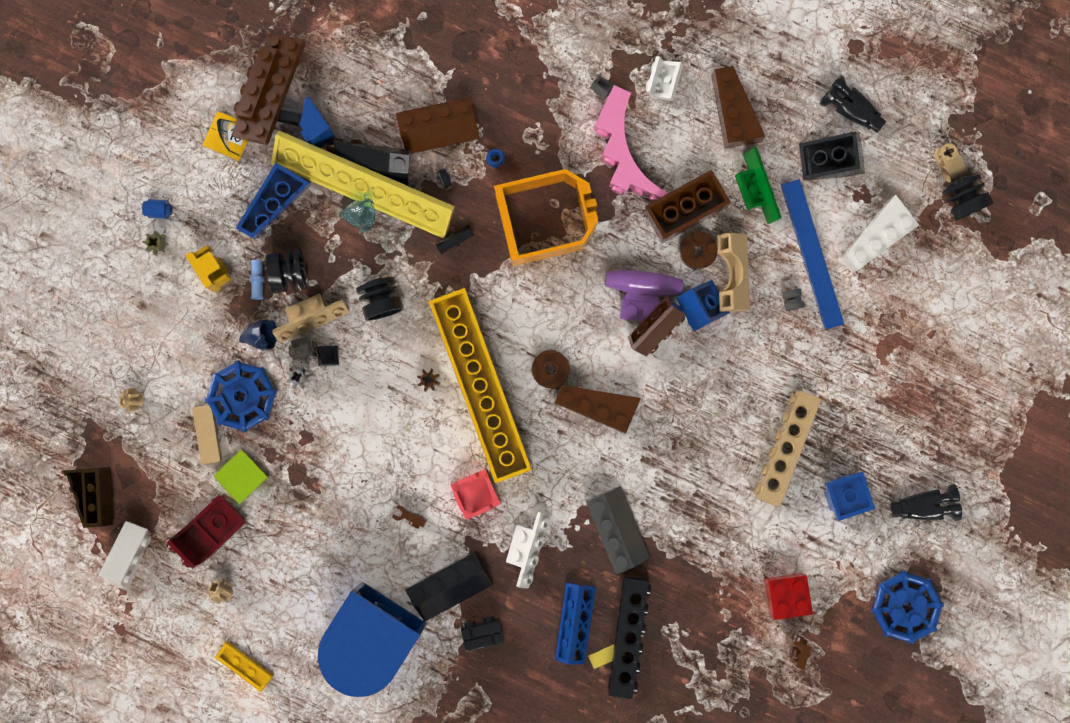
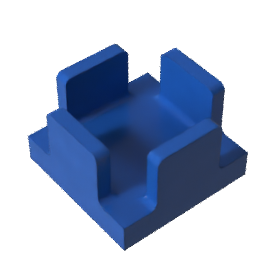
(848, 496)

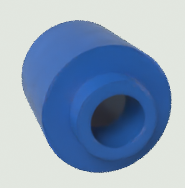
(157, 209)

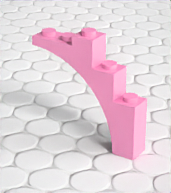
(611, 125)

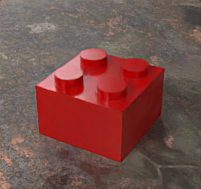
(788, 596)

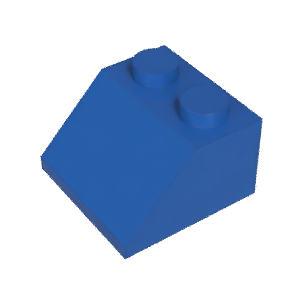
(314, 126)
(701, 305)

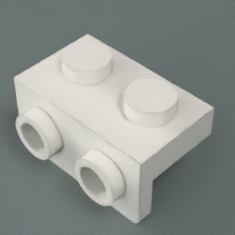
(663, 79)

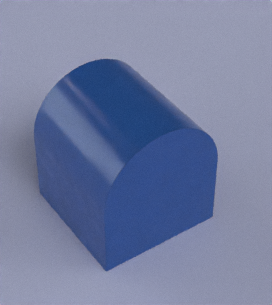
(367, 642)

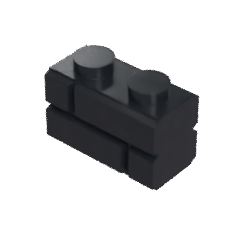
(482, 634)

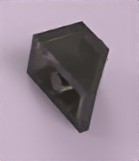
(303, 348)

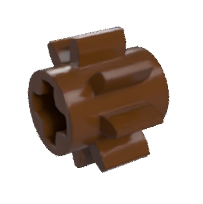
(430, 385)

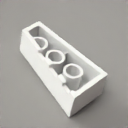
(883, 231)

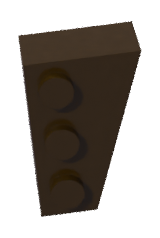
(92, 494)

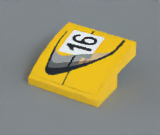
(220, 138)

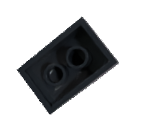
(832, 157)

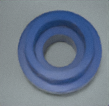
(495, 152)

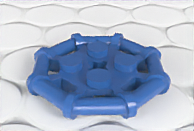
(230, 392)
(918, 605)

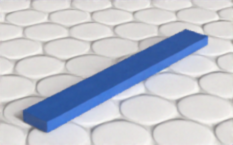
(812, 254)

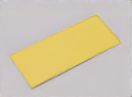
(602, 657)

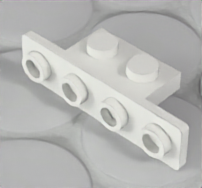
(526, 548)

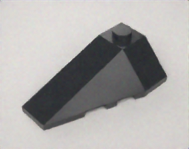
(383, 160)

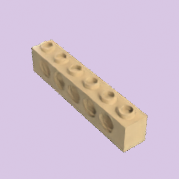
(810, 406)

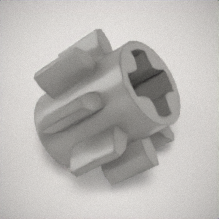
(292, 375)

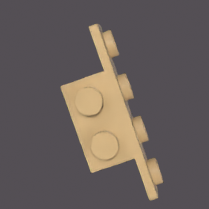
(307, 316)

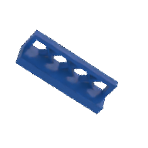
(571, 623)

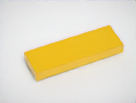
(244, 666)

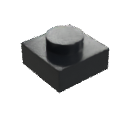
(327, 356)

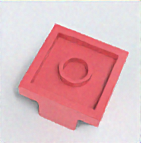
(475, 494)

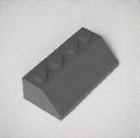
(617, 530)

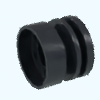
(967, 197)
(281, 271)
(379, 296)

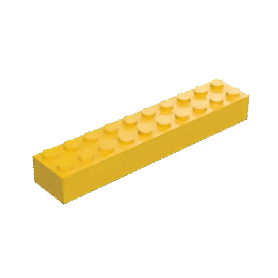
(480, 385)

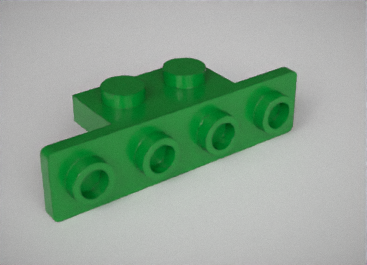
(756, 187)

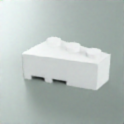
(125, 556)

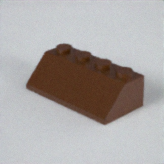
(438, 125)
(687, 206)

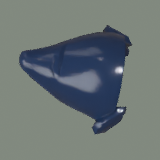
(260, 335)

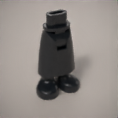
(853, 105)
(927, 505)

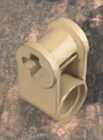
(952, 164)

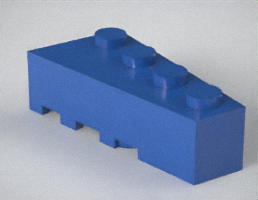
(272, 199)

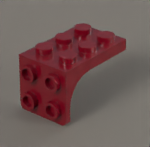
(206, 533)

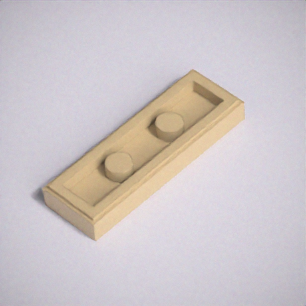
(206, 435)

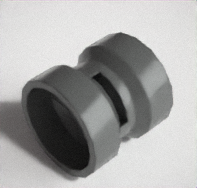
(795, 303)

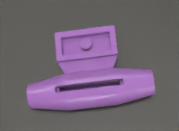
(641, 291)

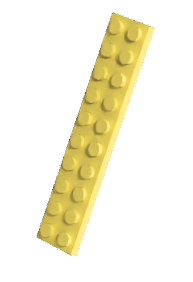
(356, 181)

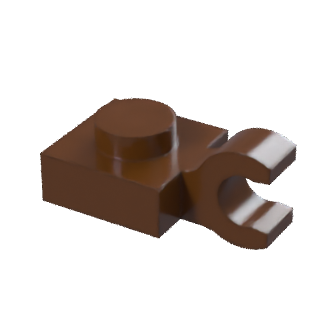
(414, 519)

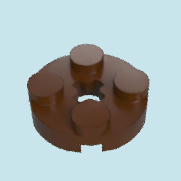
(698, 239)
(558, 361)

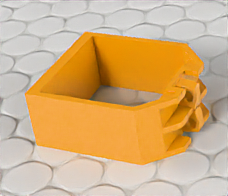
(587, 207)

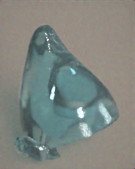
(359, 214)

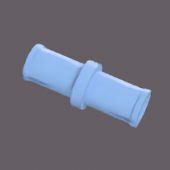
(257, 279)

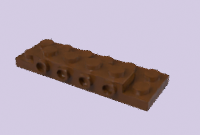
(266, 88)

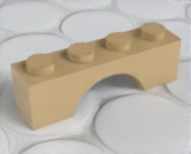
(734, 251)

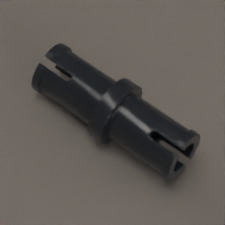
(454, 239)

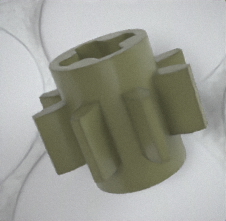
(151, 245)

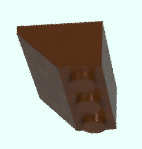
(656, 327)

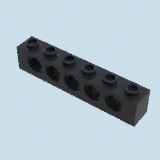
(627, 688)

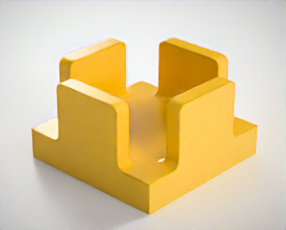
(209, 270)

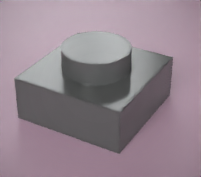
(601, 86)

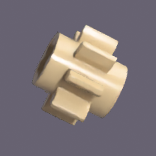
(131, 400)
(220, 591)

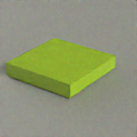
(241, 476)

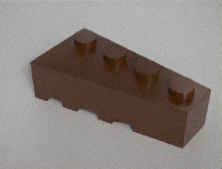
(735, 112)
(603, 407)

